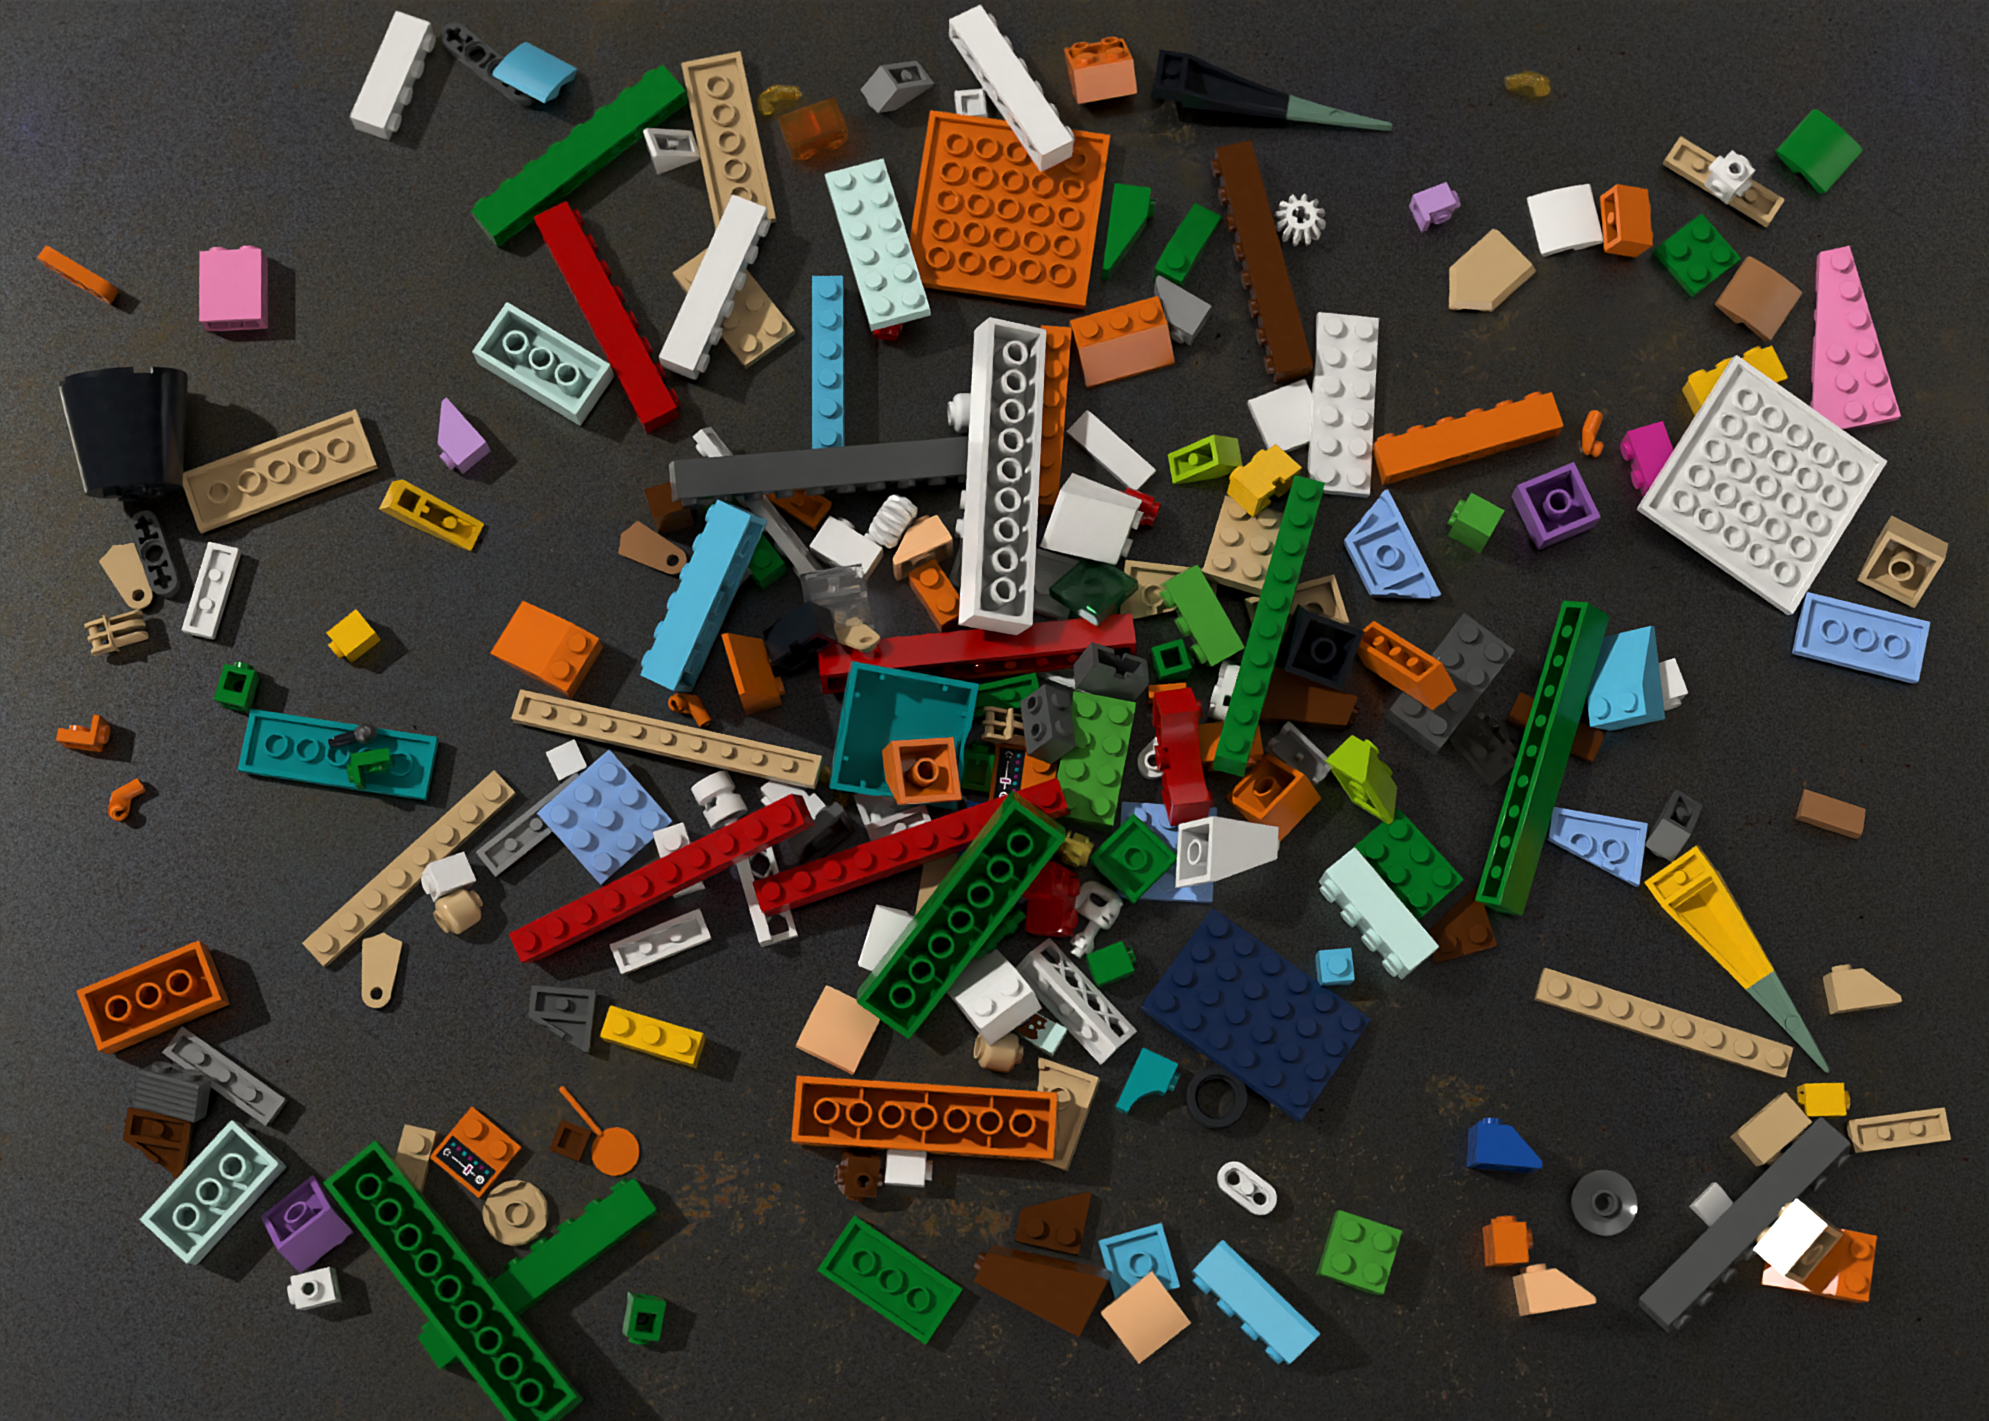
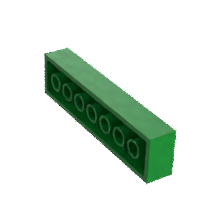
(961, 914)

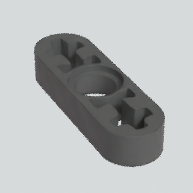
(153, 577)

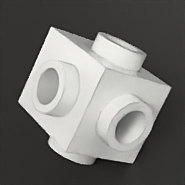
(1730, 176)

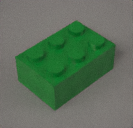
(1409, 864)

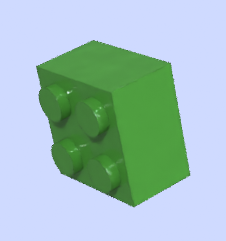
(1359, 1253)

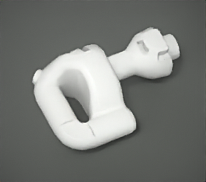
(1099, 917)

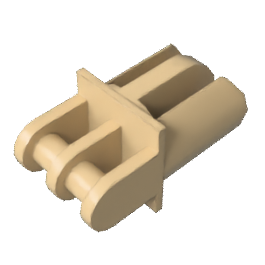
(120, 631)
(1005, 728)

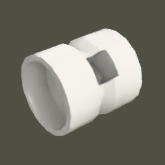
(717, 796)

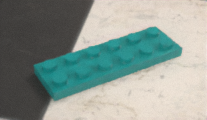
(300, 751)

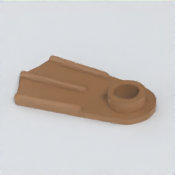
(650, 549)

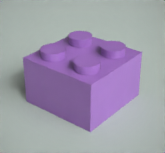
(1555, 506)

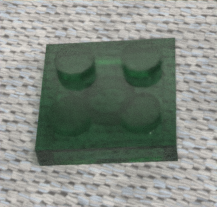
(1093, 589)

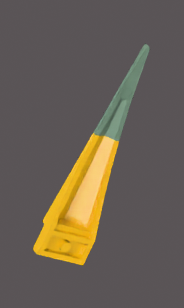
(1705, 907)

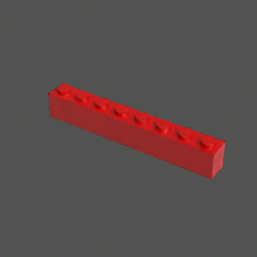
(607, 317)

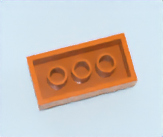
(153, 997)

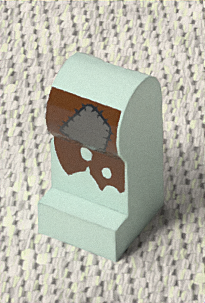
(1041, 1033)

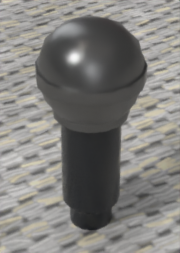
(364, 733)

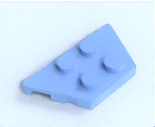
(1388, 555)

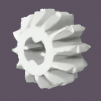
(1302, 209)
(893, 521)

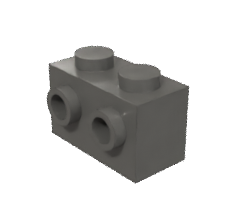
(1048, 724)

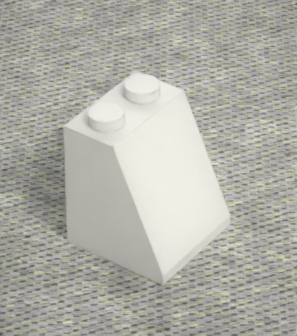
(1092, 521)
(1220, 848)

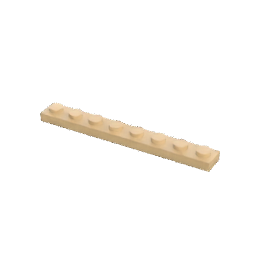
(406, 870)
(1664, 1023)

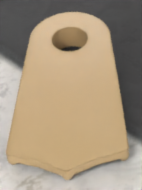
(127, 574)
(859, 637)
(379, 967)

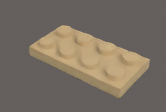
(755, 321)

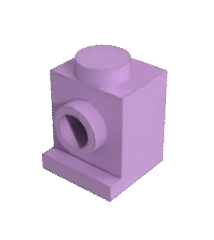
(1434, 205)

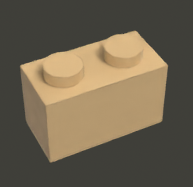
(1771, 1130)

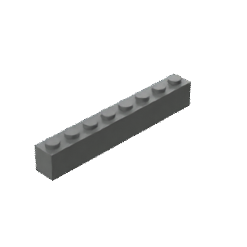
(1736, 1232)

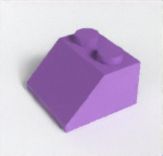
(306, 1224)

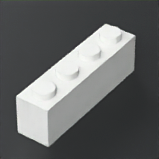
(393, 75)

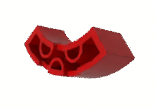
(1178, 755)

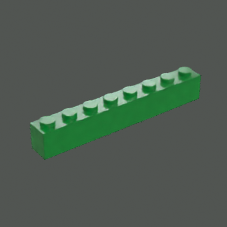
(579, 155)
(561, 1256)

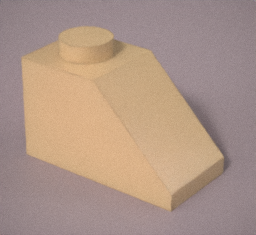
(1856, 990)

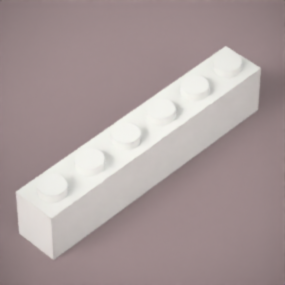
(1011, 87)
(714, 287)

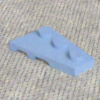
(1601, 840)

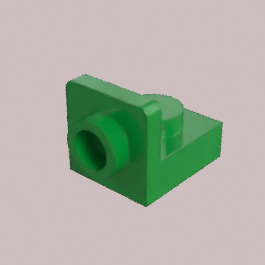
(372, 761)
(978, 766)

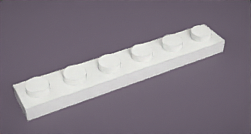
(786, 540)

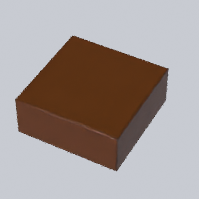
(570, 1140)

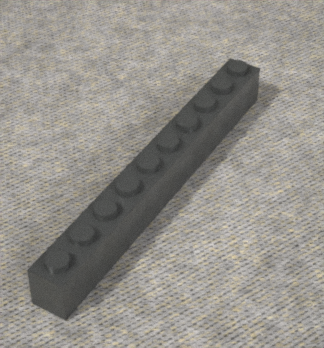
(818, 470)

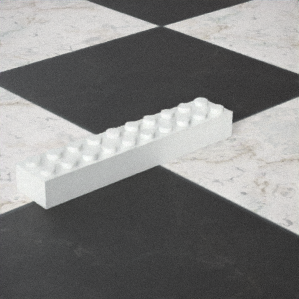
(1002, 477)

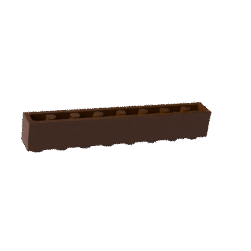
(1262, 262)

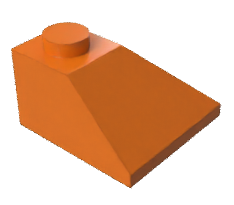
(922, 770)

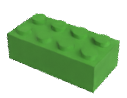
(1095, 767)

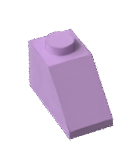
(459, 440)

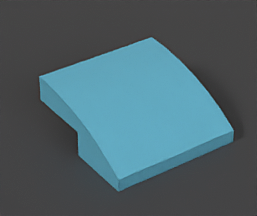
(534, 72)

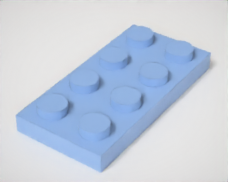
(1861, 638)

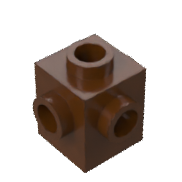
(859, 1174)

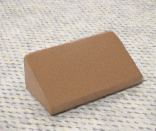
(1831, 814)

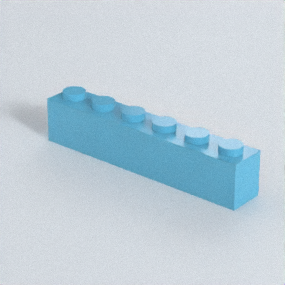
(828, 362)

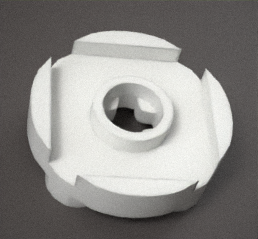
(1223, 690)

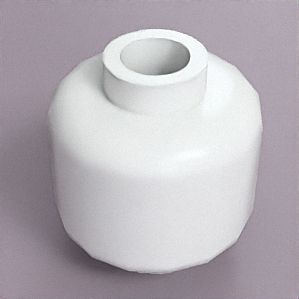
(959, 412)

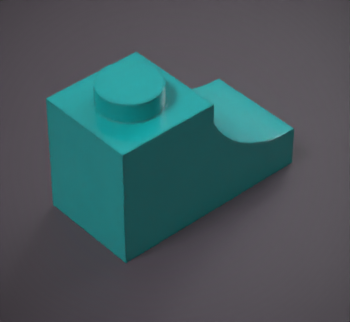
(1149, 1076)

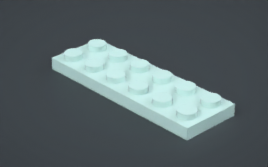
(877, 244)

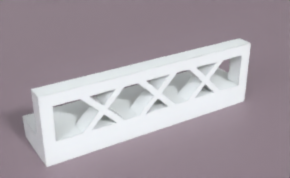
(759, 919)
(1070, 1003)

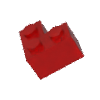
(1052, 902)

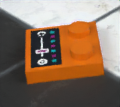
(1017, 771)
(476, 1152)

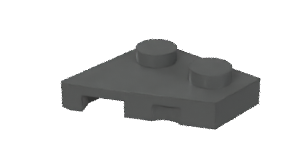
(565, 1013)

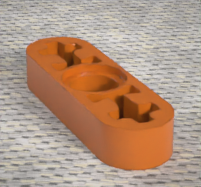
(77, 274)

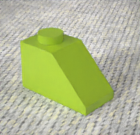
(1205, 459)

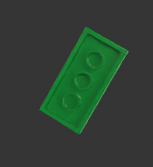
(889, 1280)

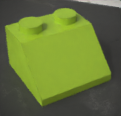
(1365, 777)

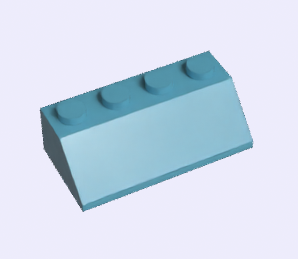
(1254, 1303)

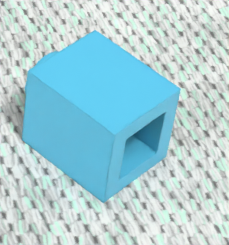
(1335, 967)

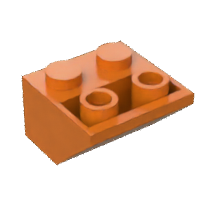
(1100, 70)

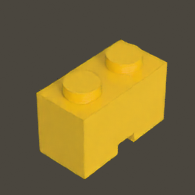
(1264, 476)

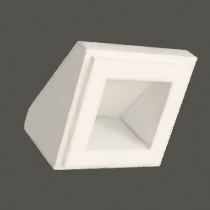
(1711, 1204)

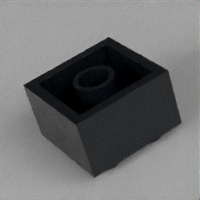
(1319, 647)

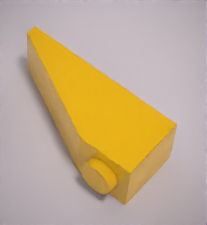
(430, 514)

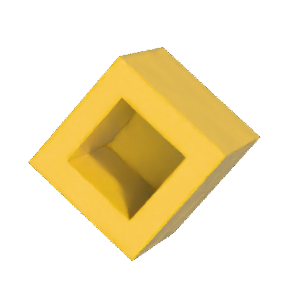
(352, 637)
(1823, 1100)

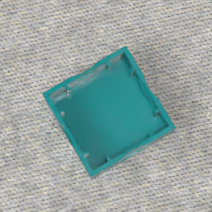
(896, 706)

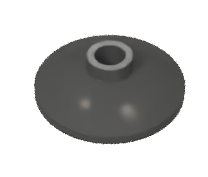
(1619, 1196)

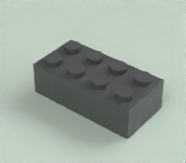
(1472, 661)

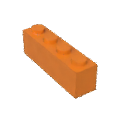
(1405, 666)

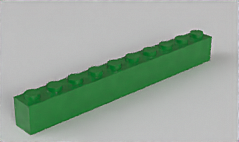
(1268, 626)
(1542, 758)

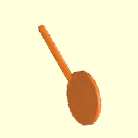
(614, 1149)

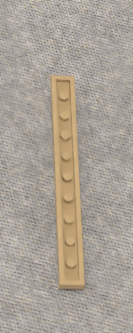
(667, 739)

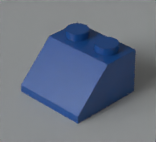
(1499, 1148)

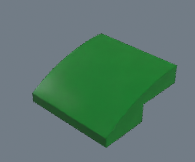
(1819, 150)

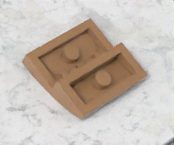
(1758, 298)

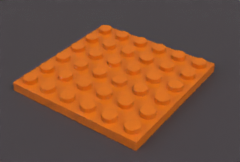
(997, 222)

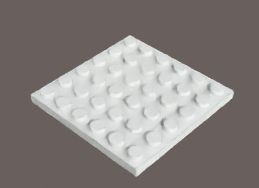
(1762, 485)

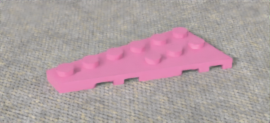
(1847, 360)

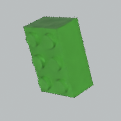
(1200, 616)

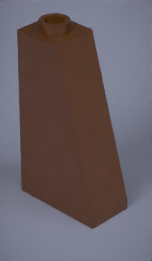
(1307, 703)
(1044, 1285)

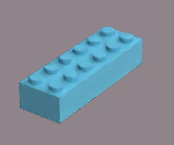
(703, 596)

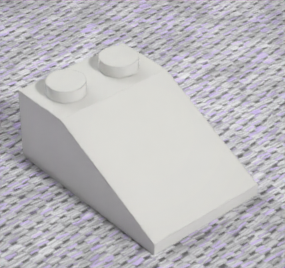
(993, 996)

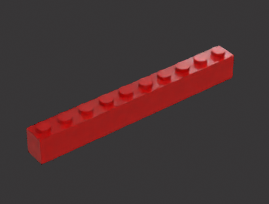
(983, 652)
(893, 852)
(662, 878)

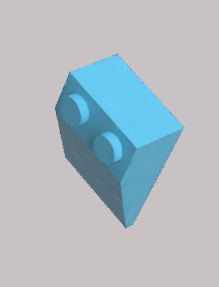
(1626, 682)

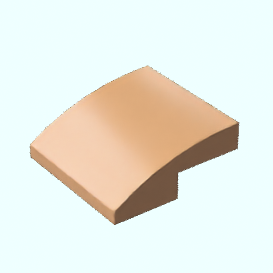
(838, 1030)
(1145, 1317)

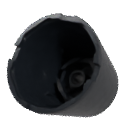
(127, 430)

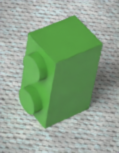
(1474, 522)

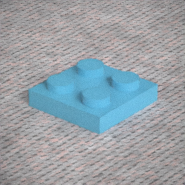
(1135, 1255)

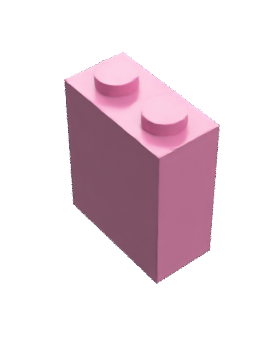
(233, 289)

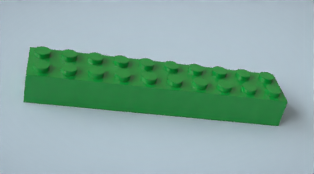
(451, 1288)

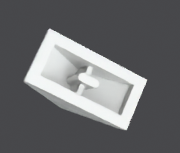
(671, 148)

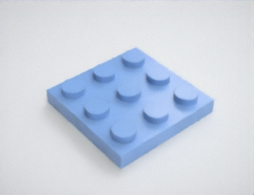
(604, 816)
(1156, 819)

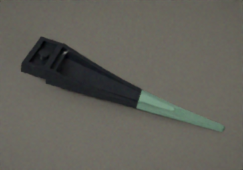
(1208, 87)

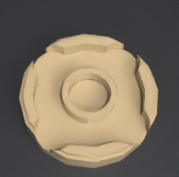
(515, 1213)

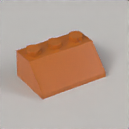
(1122, 342)

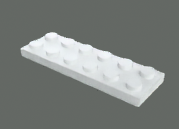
(1343, 403)

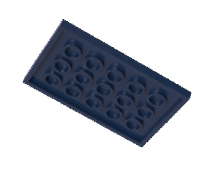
(1255, 1014)

